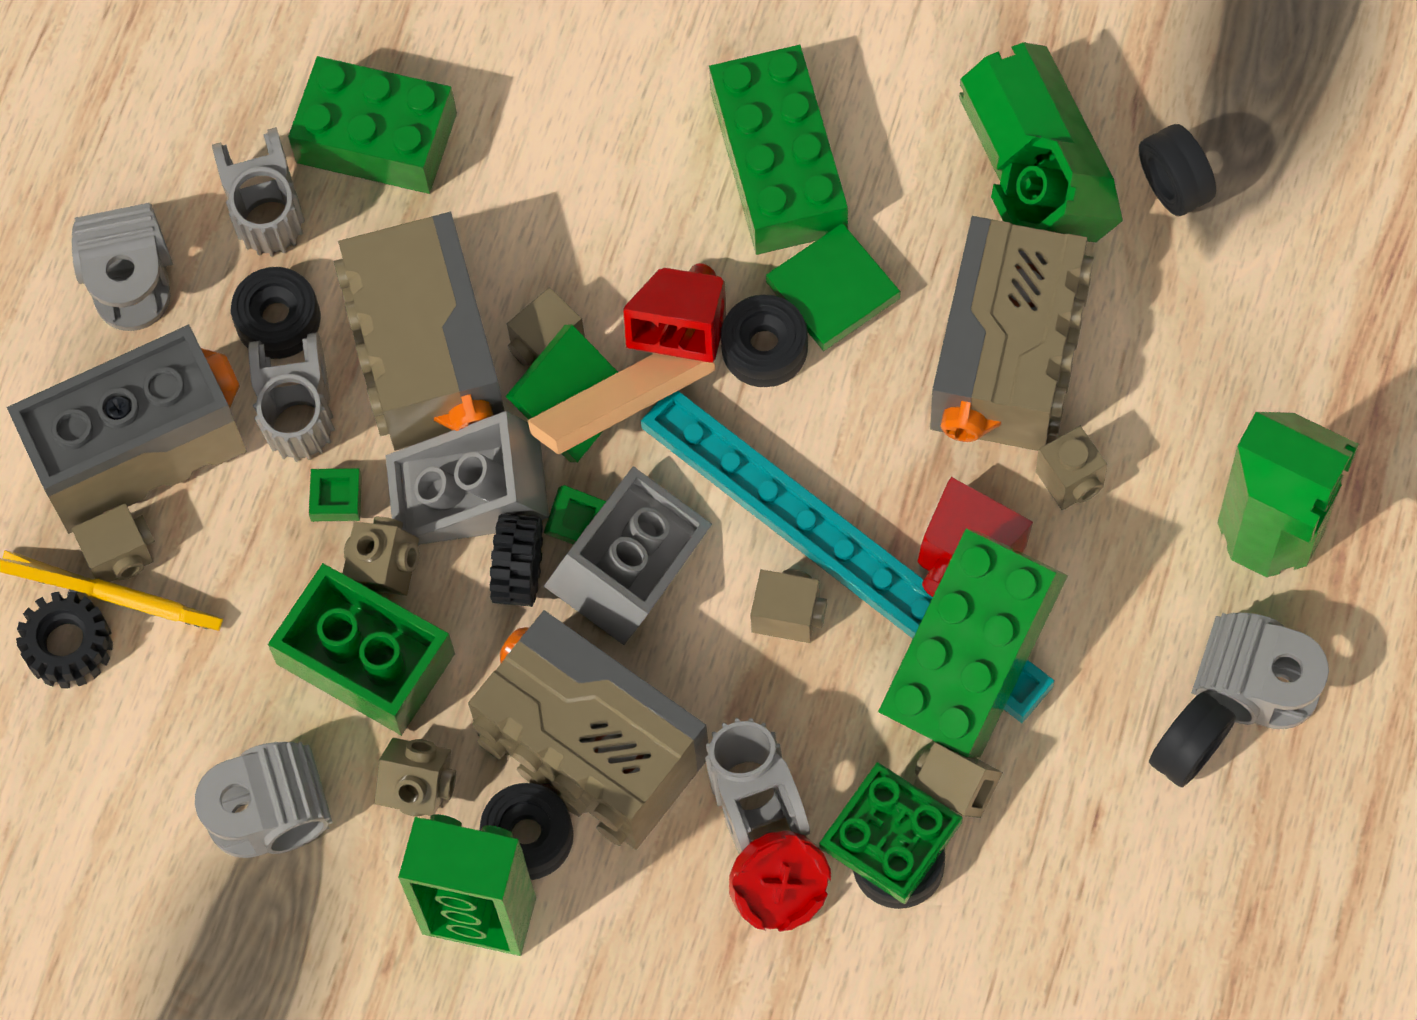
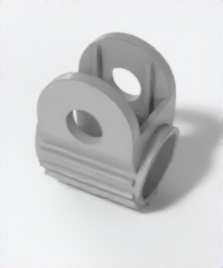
(269, 236)
(123, 263)
(310, 391)
(1243, 664)
(752, 743)
(281, 796)

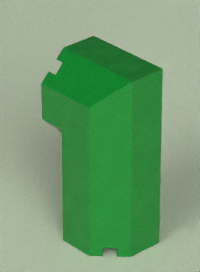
(1039, 146)
(1282, 491)

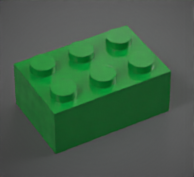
(373, 124)
(362, 648)

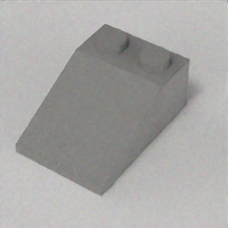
(467, 479)
(628, 555)

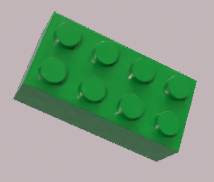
(778, 148)
(972, 643)
(468, 884)

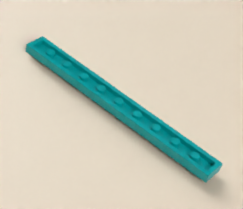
(809, 525)

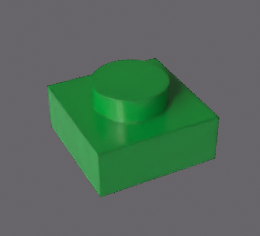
(335, 494)
(571, 514)

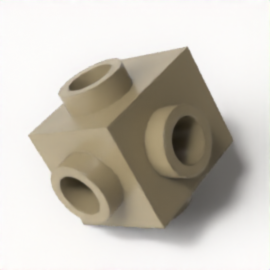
(381, 555)
(414, 777)

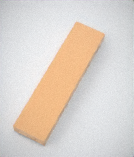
(615, 400)

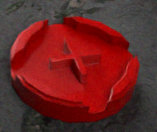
(779, 881)

